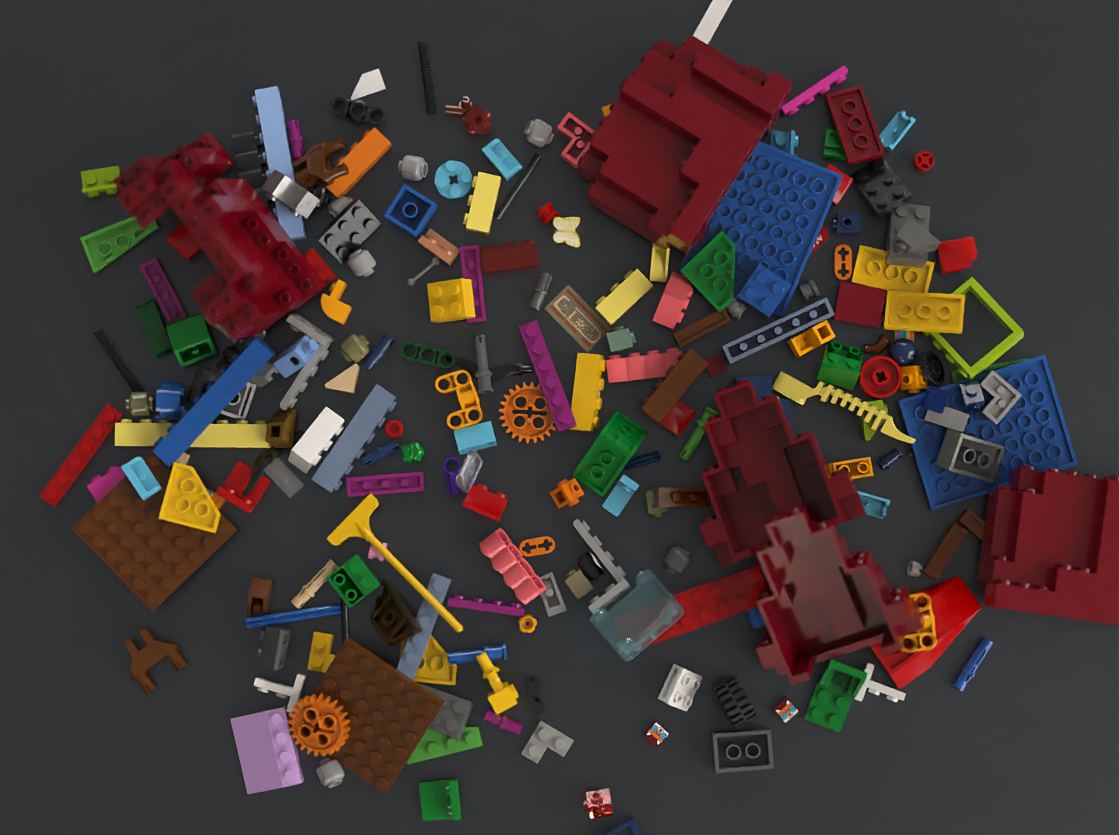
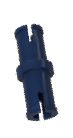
(378, 352)
(380, 452)

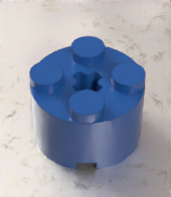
(169, 400)

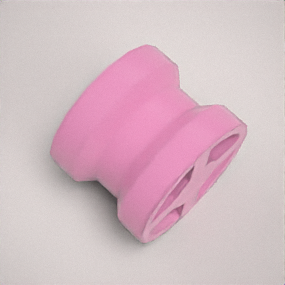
(373, 553)

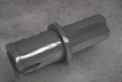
(540, 291)

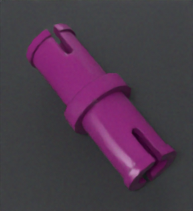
(295, 139)
(502, 722)

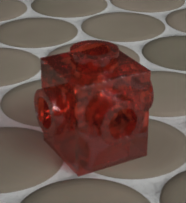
(475, 115)
(598, 803)

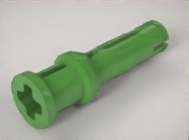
(697, 435)

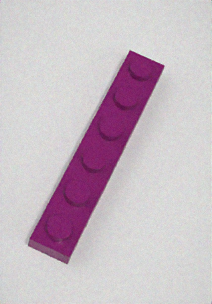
(547, 376)

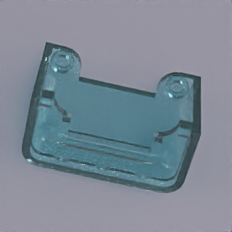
(638, 616)

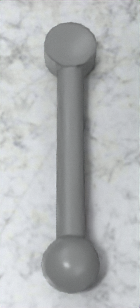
(435, 261)

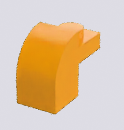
(332, 306)
(811, 339)

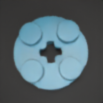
(455, 190)

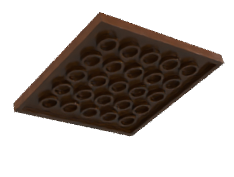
(141, 548)
(384, 712)

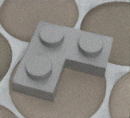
(1003, 396)
(544, 737)

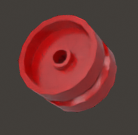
(890, 374)

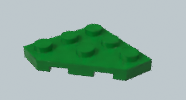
(713, 271)

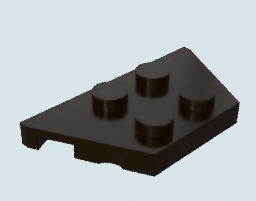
(393, 617)

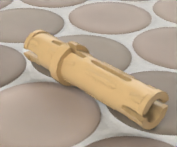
(318, 580)

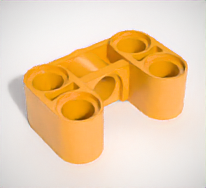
(467, 397)
(929, 627)

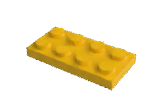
(873, 272)
(924, 312)

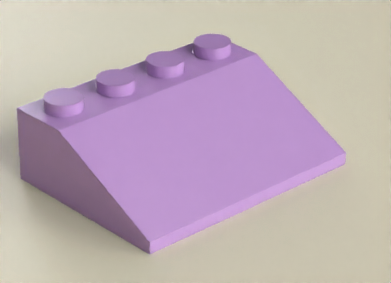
(267, 750)

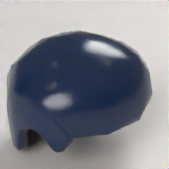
(903, 352)

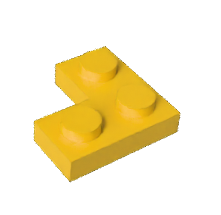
(320, 653)

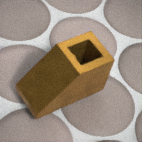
(281, 429)

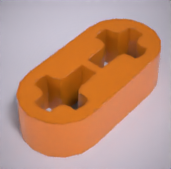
(847, 262)
(535, 541)

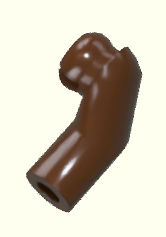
(879, 347)

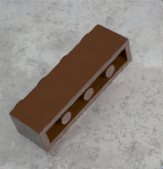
(673, 386)

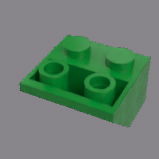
(191, 339)
(840, 364)
(353, 581)

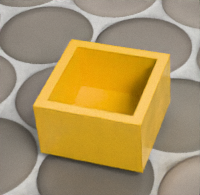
(451, 300)

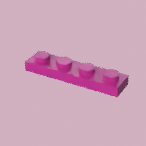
(808, 96)

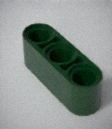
(154, 328)
(421, 349)

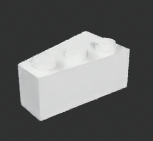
(316, 440)

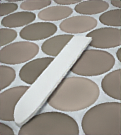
(711, 20)

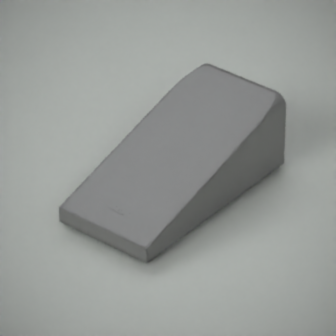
(949, 418)
(551, 596)

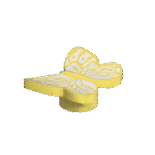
(566, 230)

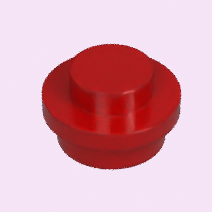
(393, 428)

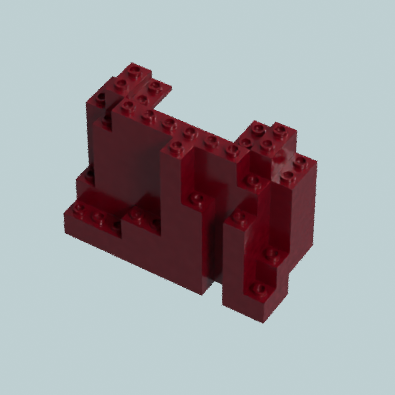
(679, 139)
(256, 260)
(1053, 545)

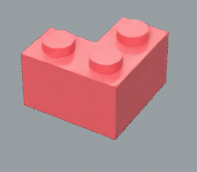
(578, 134)
(673, 300)

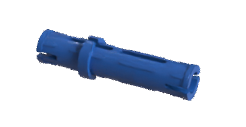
(974, 661)

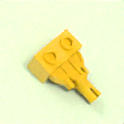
(502, 695)

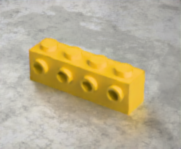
(587, 390)

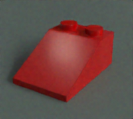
(485, 502)

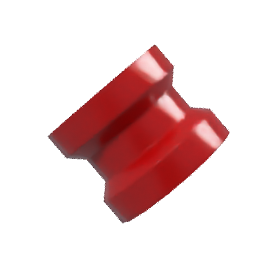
(926, 158)
(547, 213)

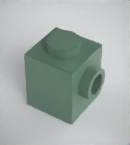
(620, 339)

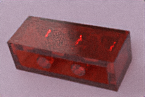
(509, 257)

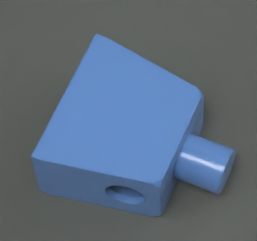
(302, 349)

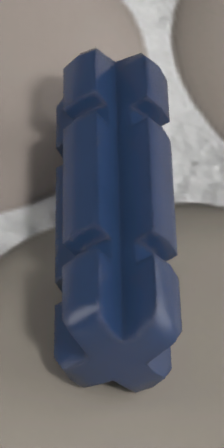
(642, 460)

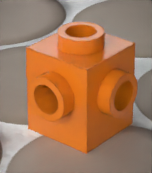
(567, 493)

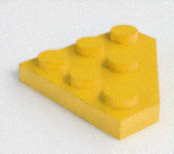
(188, 501)
(433, 665)

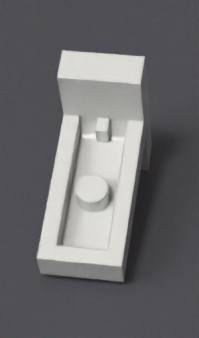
(876, 688)
(283, 690)

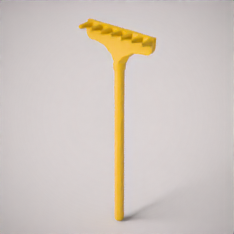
(358, 525)

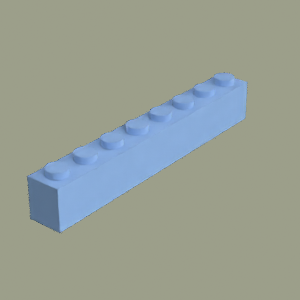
(277, 152)

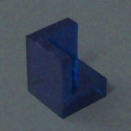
(935, 399)

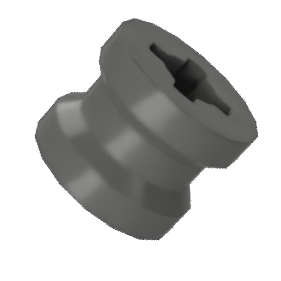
(808, 290)

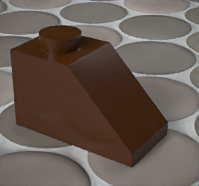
(259, 597)

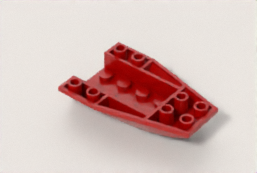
(952, 610)

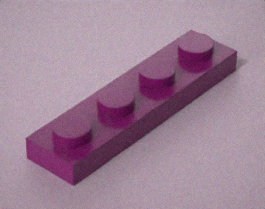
(472, 270)
(163, 291)
(385, 484)
(494, 606)

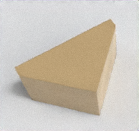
(345, 381)

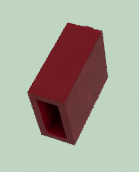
(859, 305)

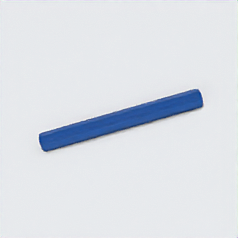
(292, 616)

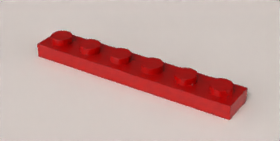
(81, 455)

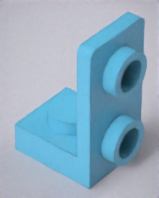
(620, 495)

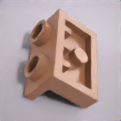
(439, 247)

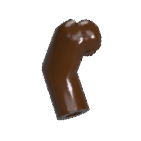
(461, 108)

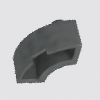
(291, 194)

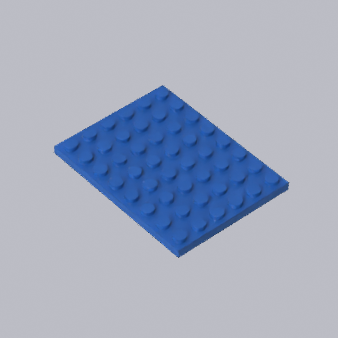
(772, 216)
(1030, 431)

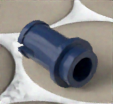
(889, 459)

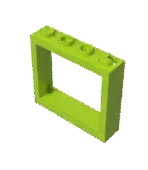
(995, 309)

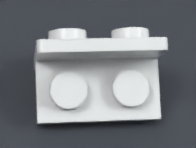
(680, 687)

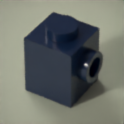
(847, 223)

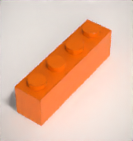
(360, 160)

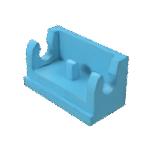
(895, 130)
(501, 159)
(475, 437)
(141, 478)
(874, 505)

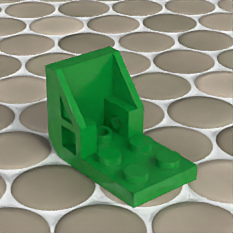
(609, 453)
(834, 694)

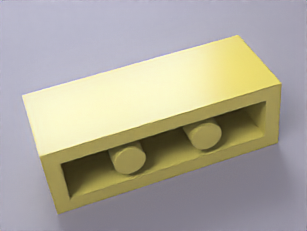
(482, 203)
(623, 296)

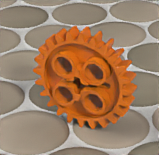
(528, 430)
(318, 725)

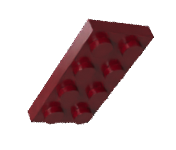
(854, 125)

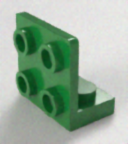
(440, 800)

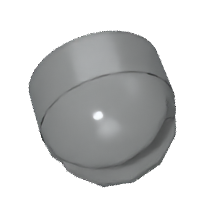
(913, 569)

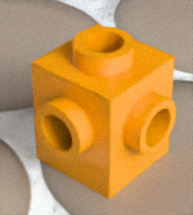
(913, 379)

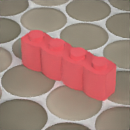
(640, 367)
(513, 567)

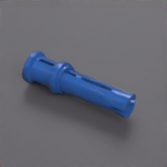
(493, 653)

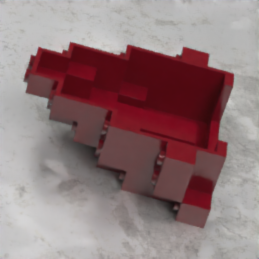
(765, 474)
(824, 598)

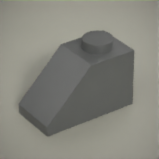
(915, 239)

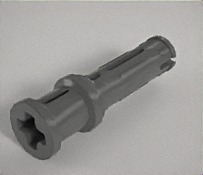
(483, 373)

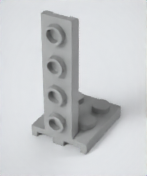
(314, 333)
(612, 591)

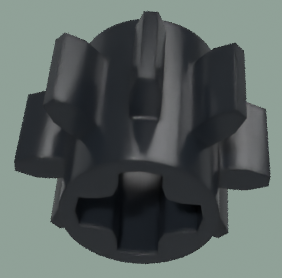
(321, 194)

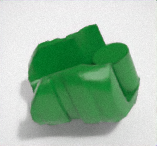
(412, 452)

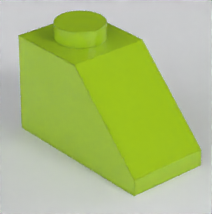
(867, 432)

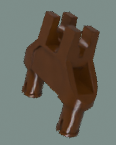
(316, 165)
(149, 656)

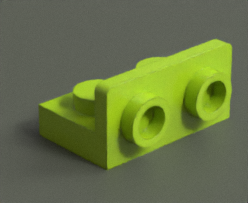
(100, 181)

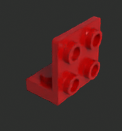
(237, 483)

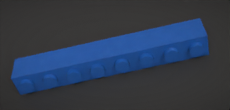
(213, 402)

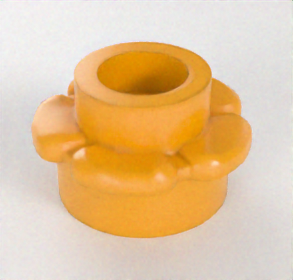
(522, 623)

